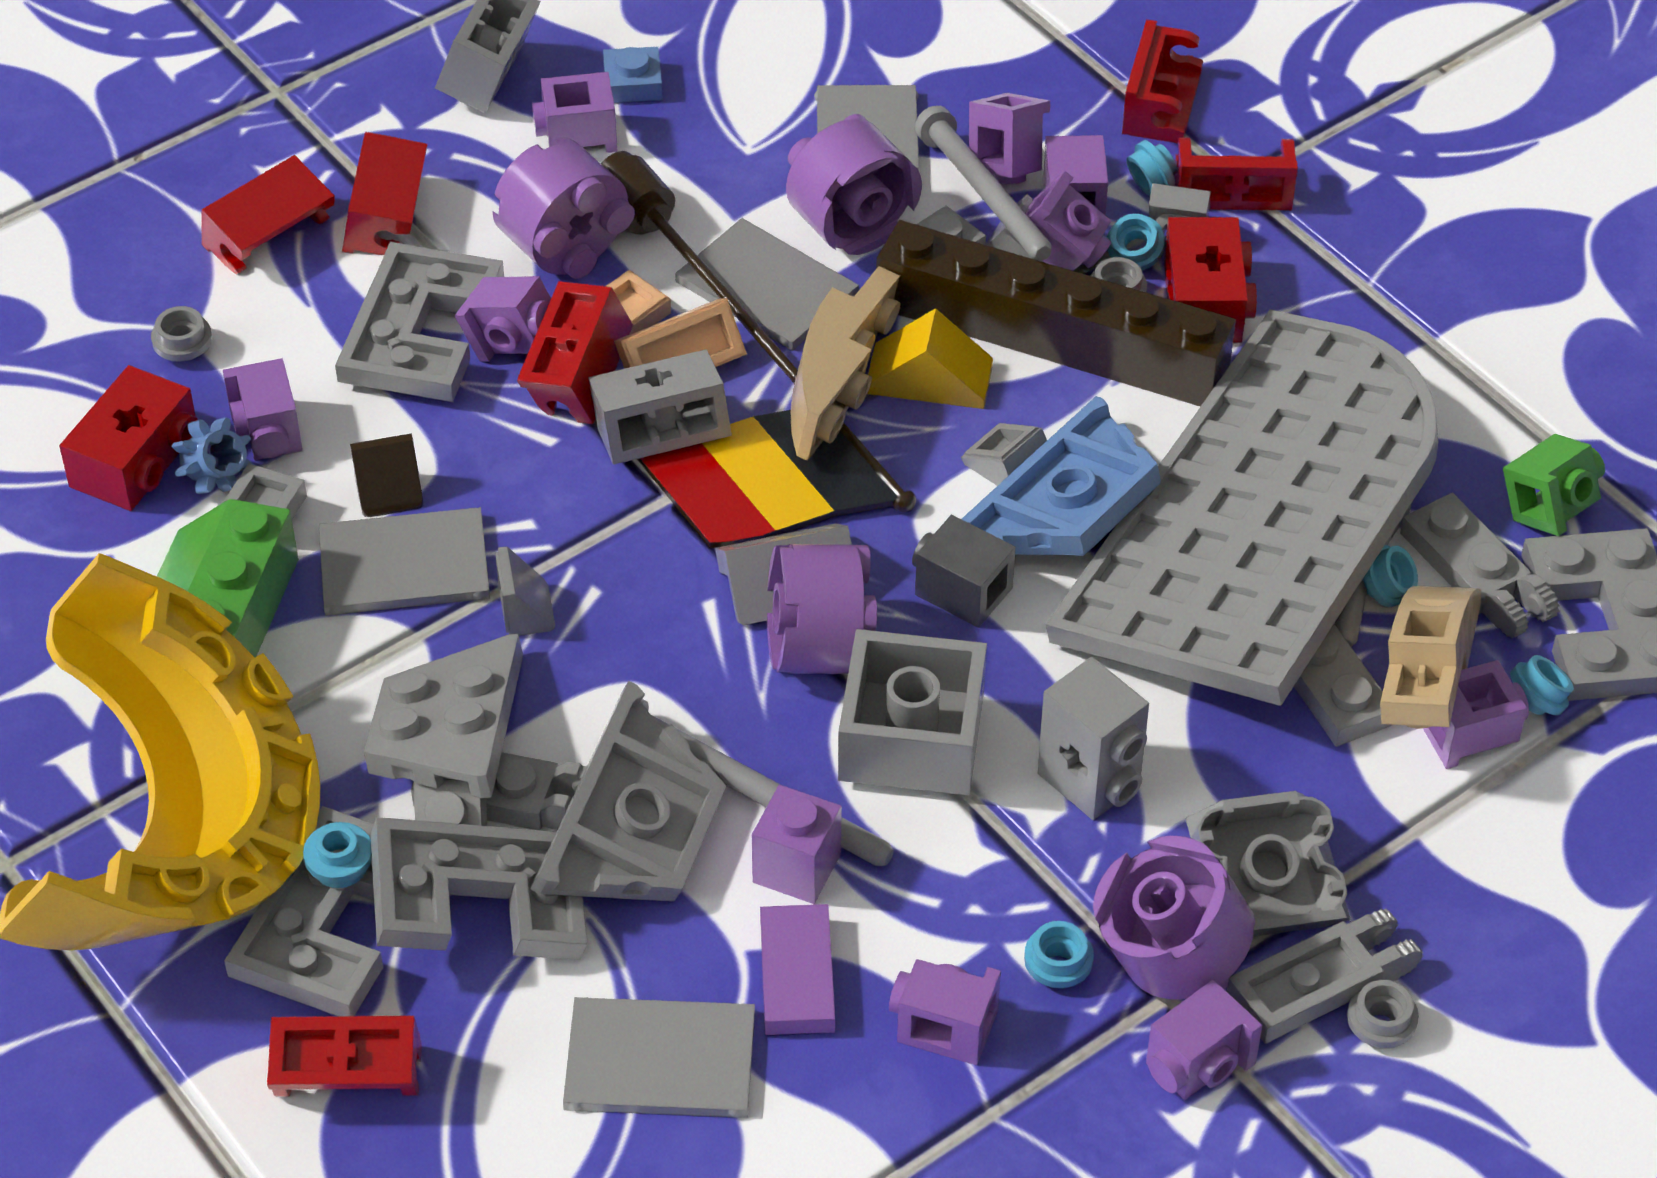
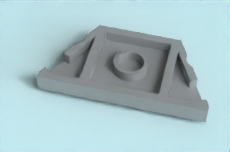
(447, 718)
(633, 813)

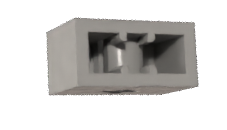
(486, 50)
(660, 406)
(1093, 738)

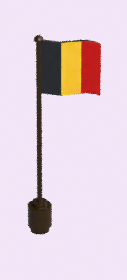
(751, 480)

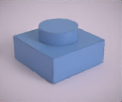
(634, 73)

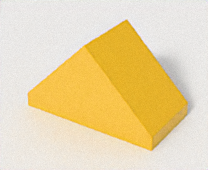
(931, 364)

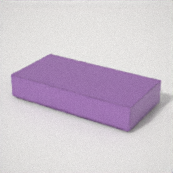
(797, 969)

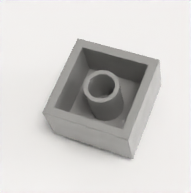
(911, 712)

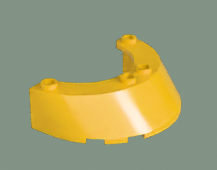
(219, 756)

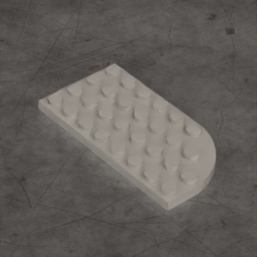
(1261, 513)

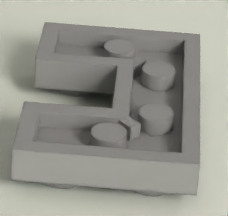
(386, 339)
(1623, 576)
(427, 861)
(291, 945)

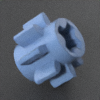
(201, 466)

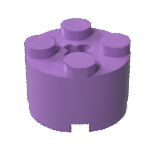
(851, 184)
(561, 207)
(818, 606)
(1174, 917)

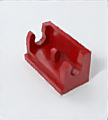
(1161, 84)
(1240, 180)
(383, 192)
(262, 211)
(574, 345)
(343, 1053)

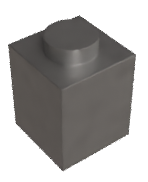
(963, 570)

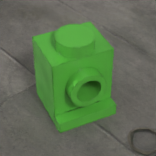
(1564, 473)

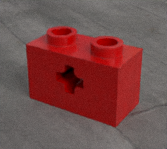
(1209, 267)
(128, 438)

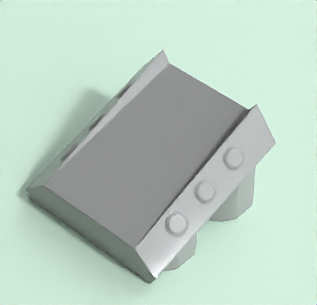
(1277, 858)

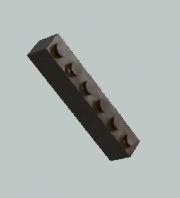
(1060, 313)

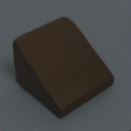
(387, 475)

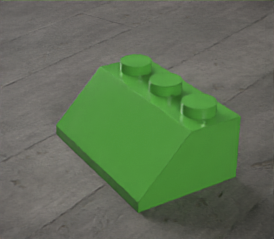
(236, 563)

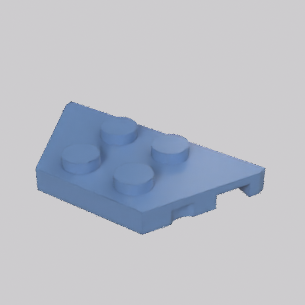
(1070, 487)

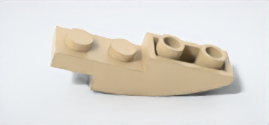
(836, 359)
(1426, 655)

